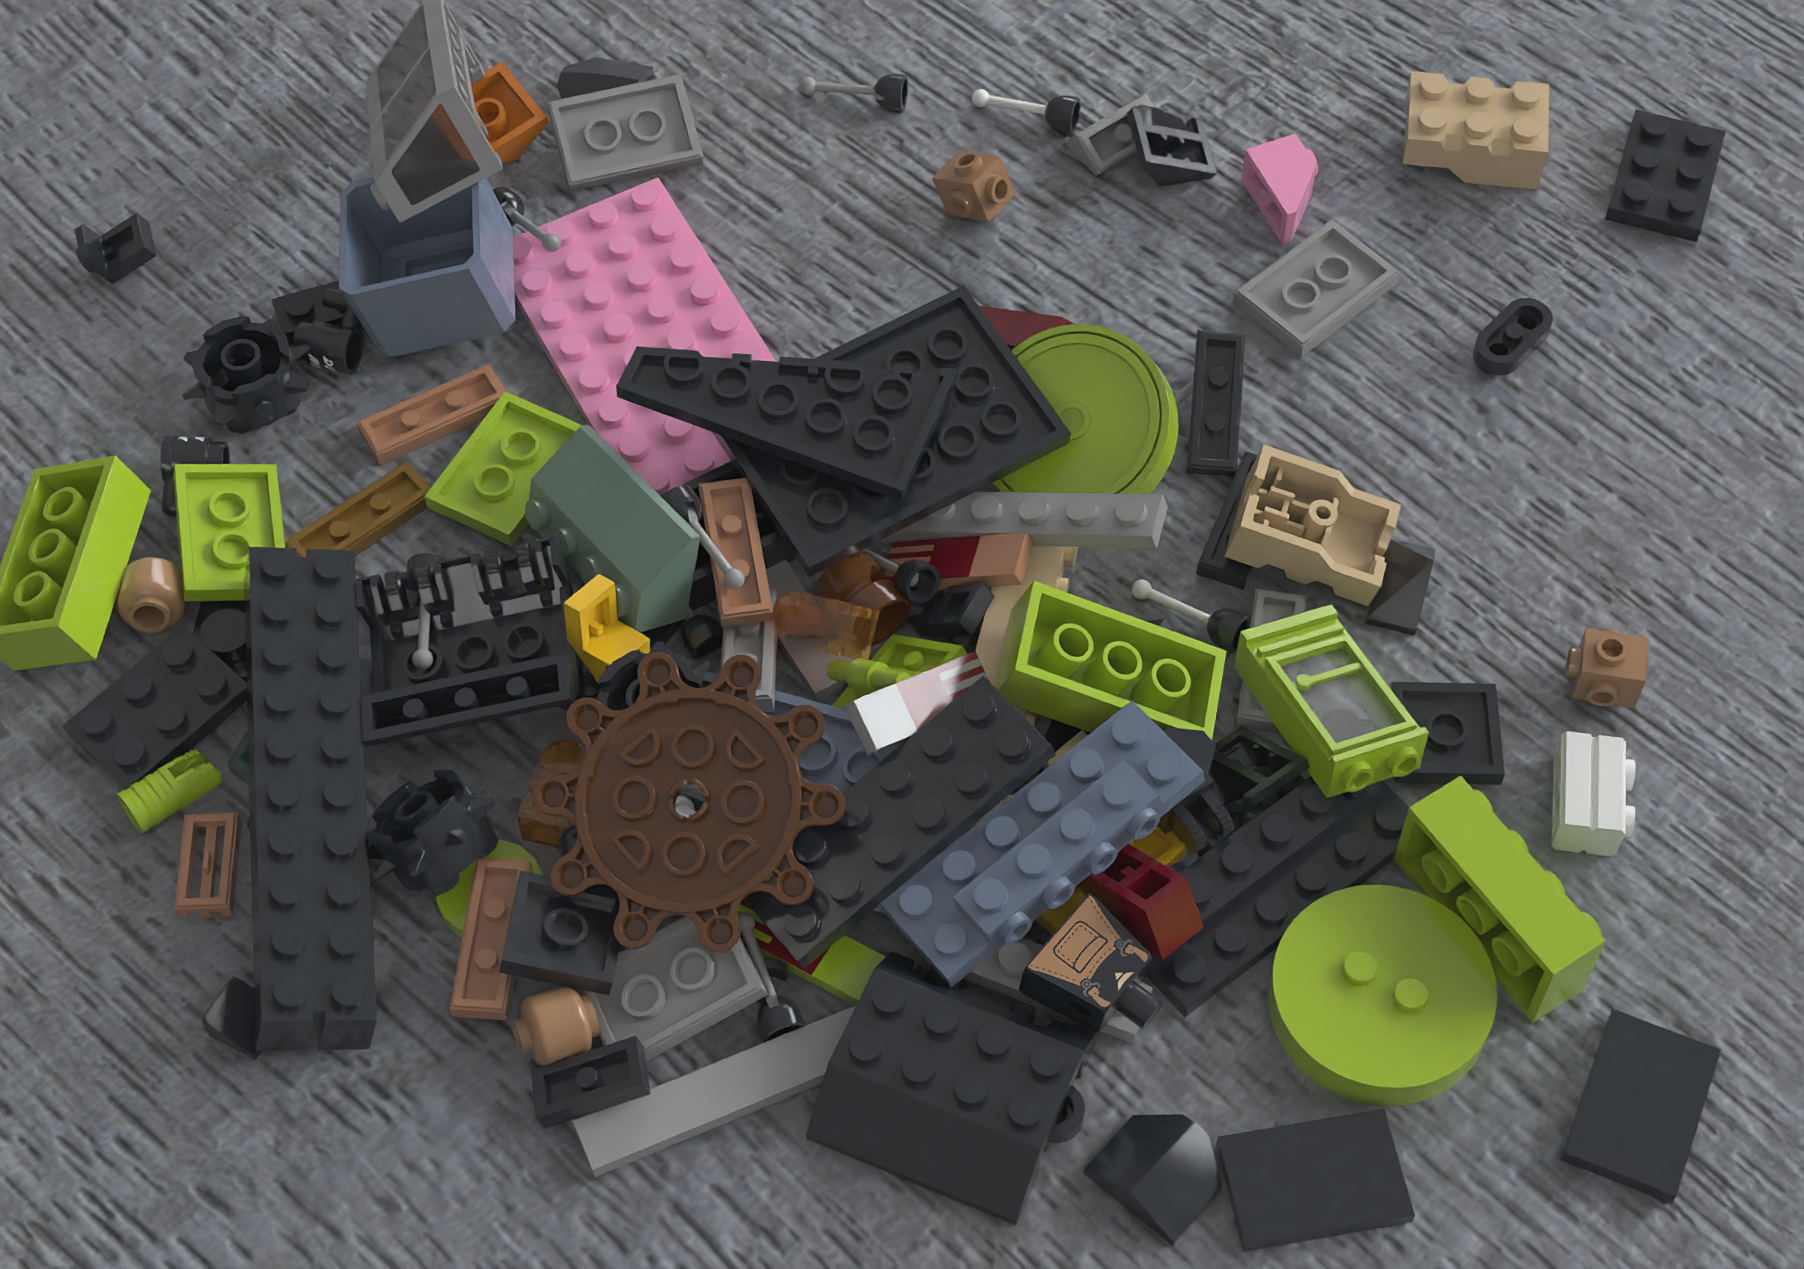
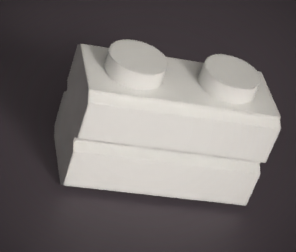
(1591, 794)

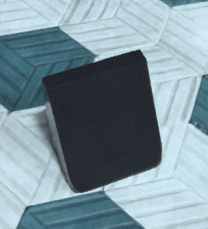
(233, 1017)

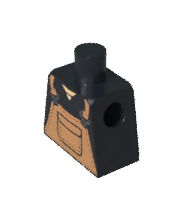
(1092, 970)

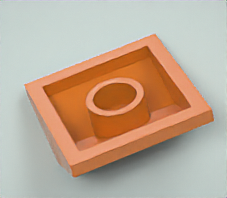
(507, 113)

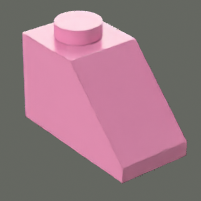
(1280, 182)

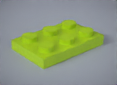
(494, 469)
(218, 519)

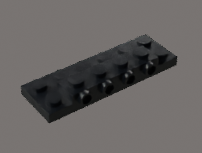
(1269, 873)

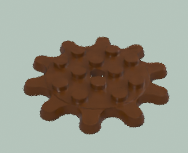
(629, 791)

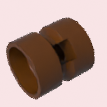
(864, 583)

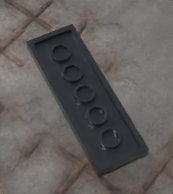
(905, 816)

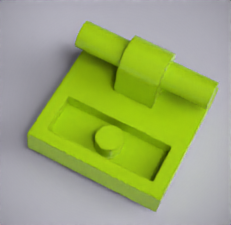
(894, 662)

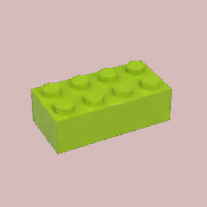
(67, 561)
(1091, 661)
(1487, 877)

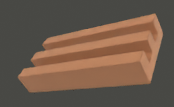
(206, 902)

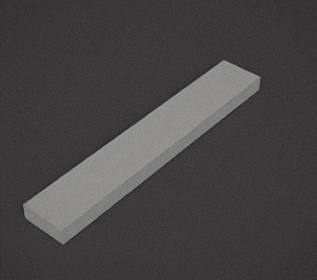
(710, 1096)

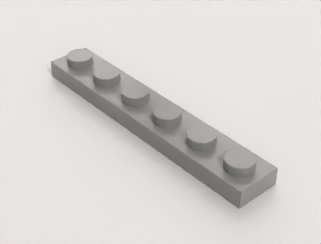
(1048, 519)

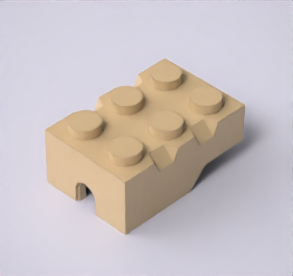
(1478, 129)
(1312, 525)

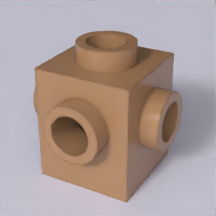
(974, 185)
(1608, 667)

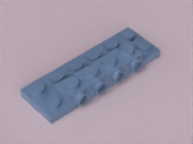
(1042, 843)

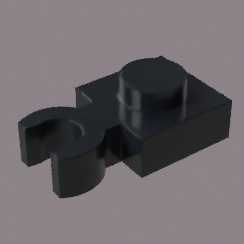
(955, 614)

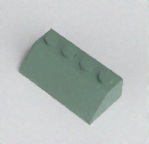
(615, 529)

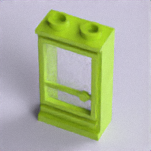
(1329, 701)

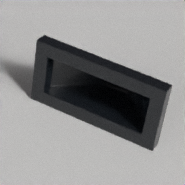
(1403, 587)

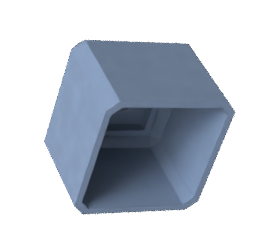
(431, 276)

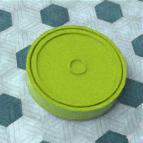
(1111, 404)
(1382, 995)

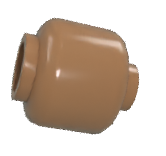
(151, 595)
(555, 1025)

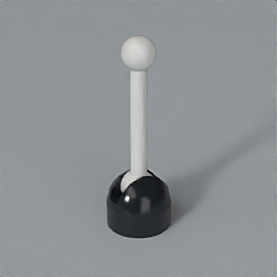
(1060, 112)
(1222, 625)

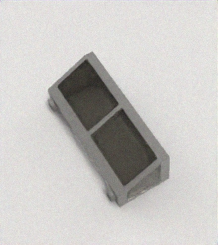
(425, 116)

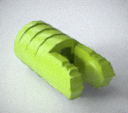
(168, 790)

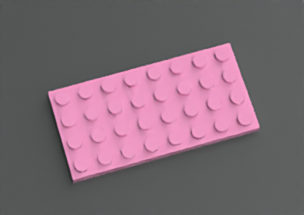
(621, 282)

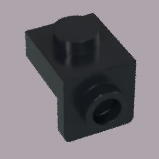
(117, 250)

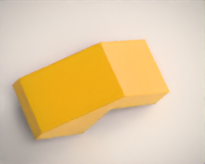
(595, 627)

